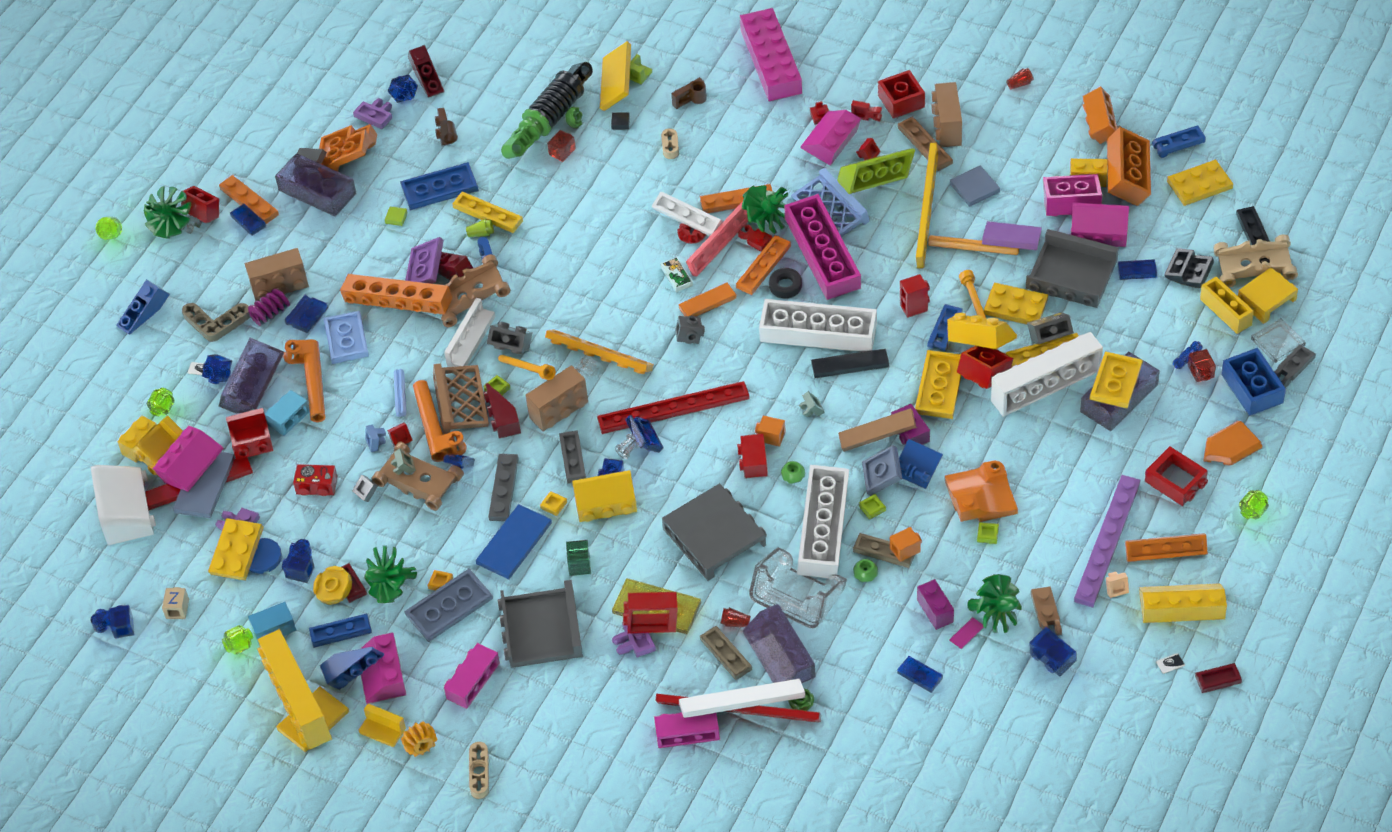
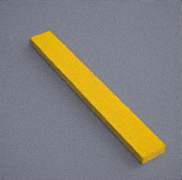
(927, 205)

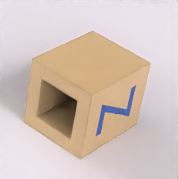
(175, 603)

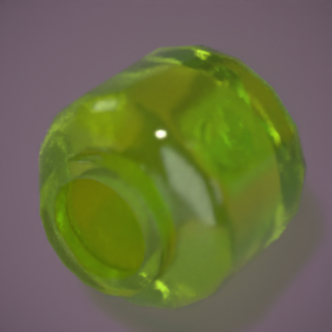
(108, 228)
(160, 402)
(1253, 504)
(237, 639)

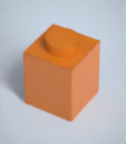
(772, 429)
(905, 544)

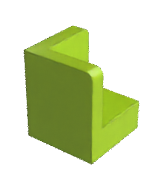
(638, 72)

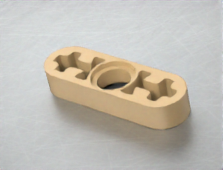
(483, 777)

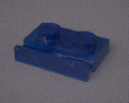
(306, 313)
(644, 433)

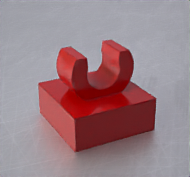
(818, 112)
(868, 149)
(400, 434)

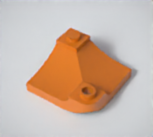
(347, 145)
(982, 492)

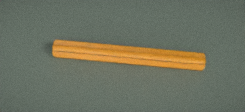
(969, 244)

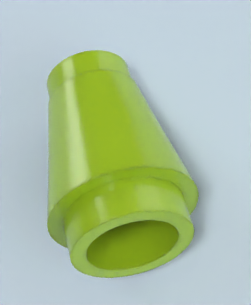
(480, 229)

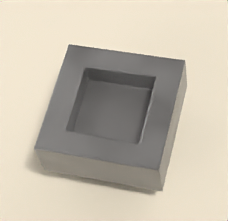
(365, 488)

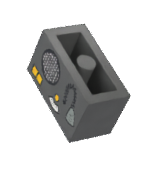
(1050, 328)

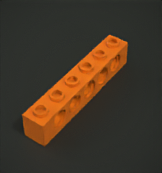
(396, 294)

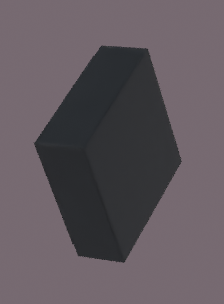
(620, 121)

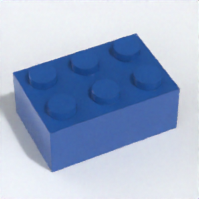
(1253, 381)

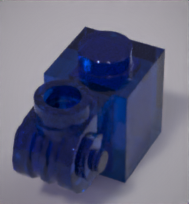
(299, 562)
(118, 618)

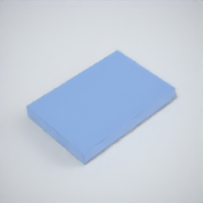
(346, 337)

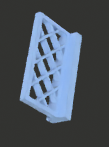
(843, 199)

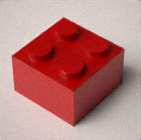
(901, 94)
(982, 364)

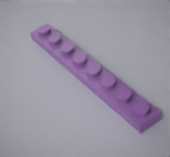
(1107, 541)

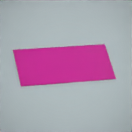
(966, 633)

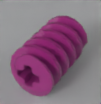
(267, 305)

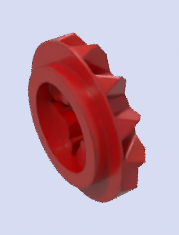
(685, 236)

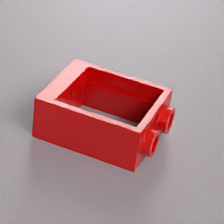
(1170, 456)
(650, 622)

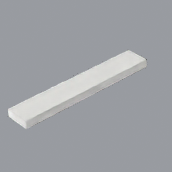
(741, 698)

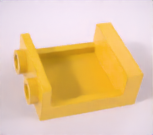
(1267, 293)
(157, 442)

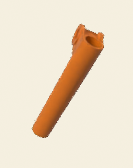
(308, 353)
(437, 442)

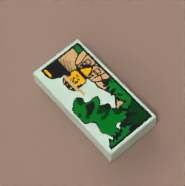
(676, 274)

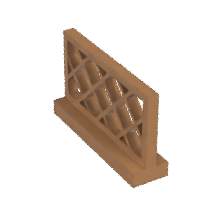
(444, 402)

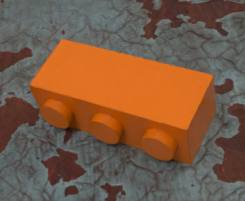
(1099, 115)

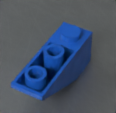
(143, 306)
(347, 665)

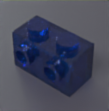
(1052, 652)

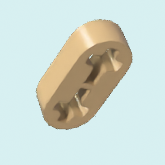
(666, 144)

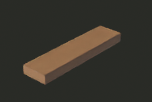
(921, 140)
(877, 430)

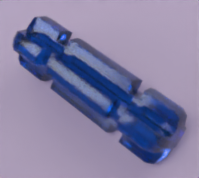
(1180, 362)

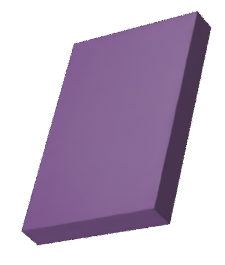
(1011, 235)
(425, 261)

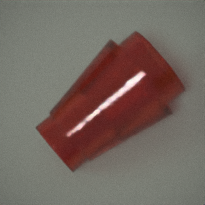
(1021, 78)
(734, 618)

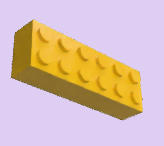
(293, 690)

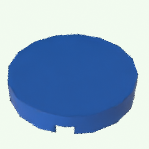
(266, 557)

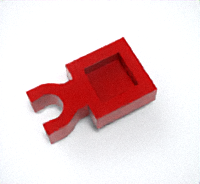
(865, 112)
(756, 239)

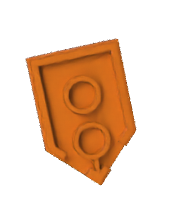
(1231, 444)

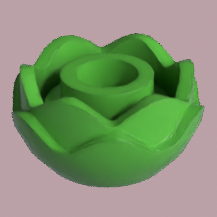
(573, 117)
(793, 472)
(868, 575)
(803, 705)

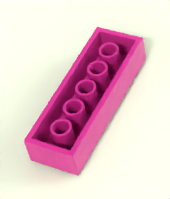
(770, 54)
(822, 247)

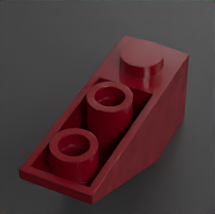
(425, 71)
(453, 265)
(503, 412)

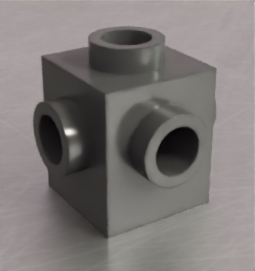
(689, 329)

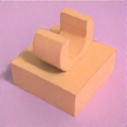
(1117, 584)

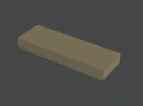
(878, 549)
(726, 652)

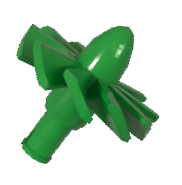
(764, 205)
(164, 216)
(387, 577)
(997, 600)

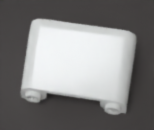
(122, 502)

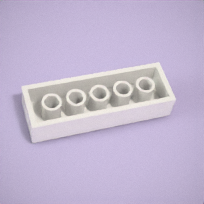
(818, 325)
(1046, 373)
(823, 521)

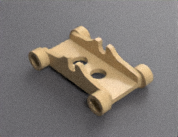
(1276, 252)

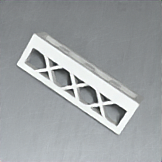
(686, 213)
(469, 335)

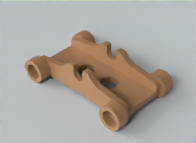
(484, 274)
(431, 490)

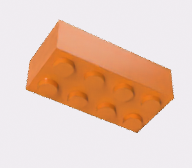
(1128, 166)

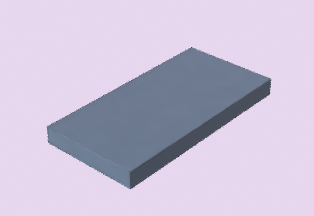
(205, 493)
(448, 605)

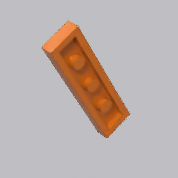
(244, 195)
(724, 200)
(763, 265)
(1166, 547)

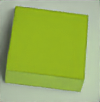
(396, 216)
(499, 385)
(872, 506)
(987, 533)

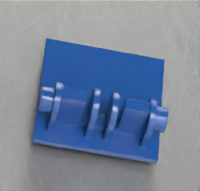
(918, 463)

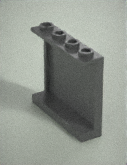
(1073, 268)
(712, 529)
(540, 626)

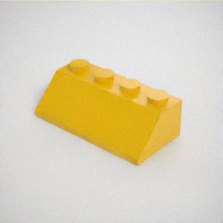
(1183, 603)

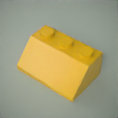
(979, 331)
(604, 496)

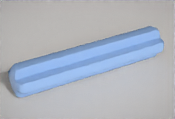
(400, 397)

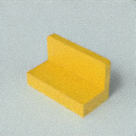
(382, 725)

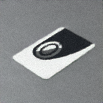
(195, 368)
(1170, 663)

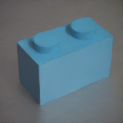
(271, 620)

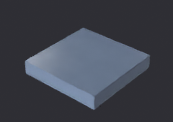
(974, 185)
(882, 470)

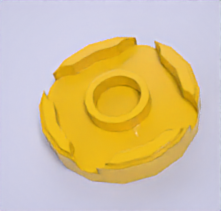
(332, 585)

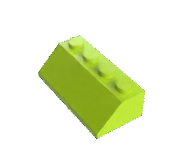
(876, 171)

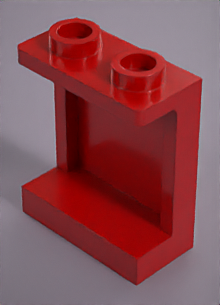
(249, 434)

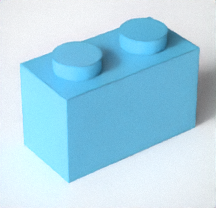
(287, 412)

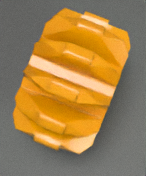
(419, 738)

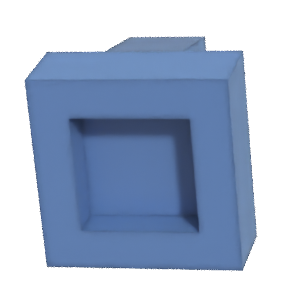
(374, 437)

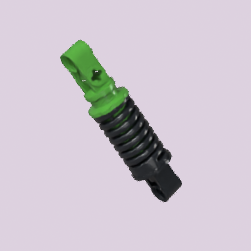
(548, 109)

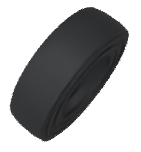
(785, 292)

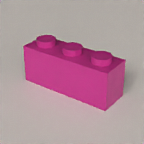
(471, 675)
(677, 730)

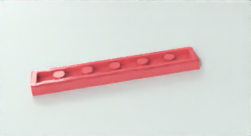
(717, 241)

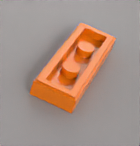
(707, 300)

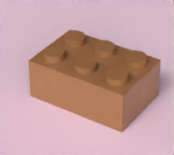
(948, 114)
(277, 271)
(557, 398)

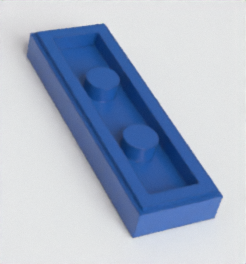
(340, 630)

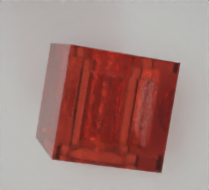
(561, 145)
(1201, 365)

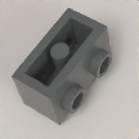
(511, 338)

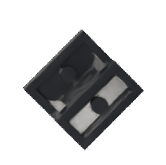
(1189, 268)

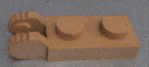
(1046, 608)

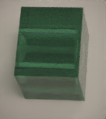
(578, 557)

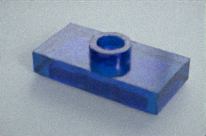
(248, 219)
(1137, 269)
(459, 460)
(920, 674)

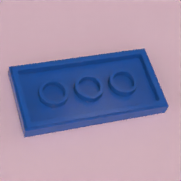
(439, 186)
(513, 541)

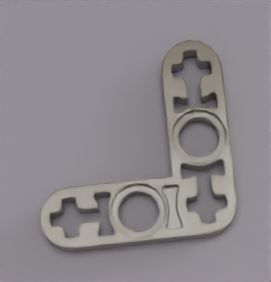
(212, 325)

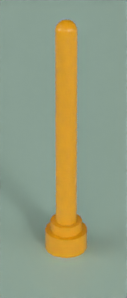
(967, 279)
(545, 371)

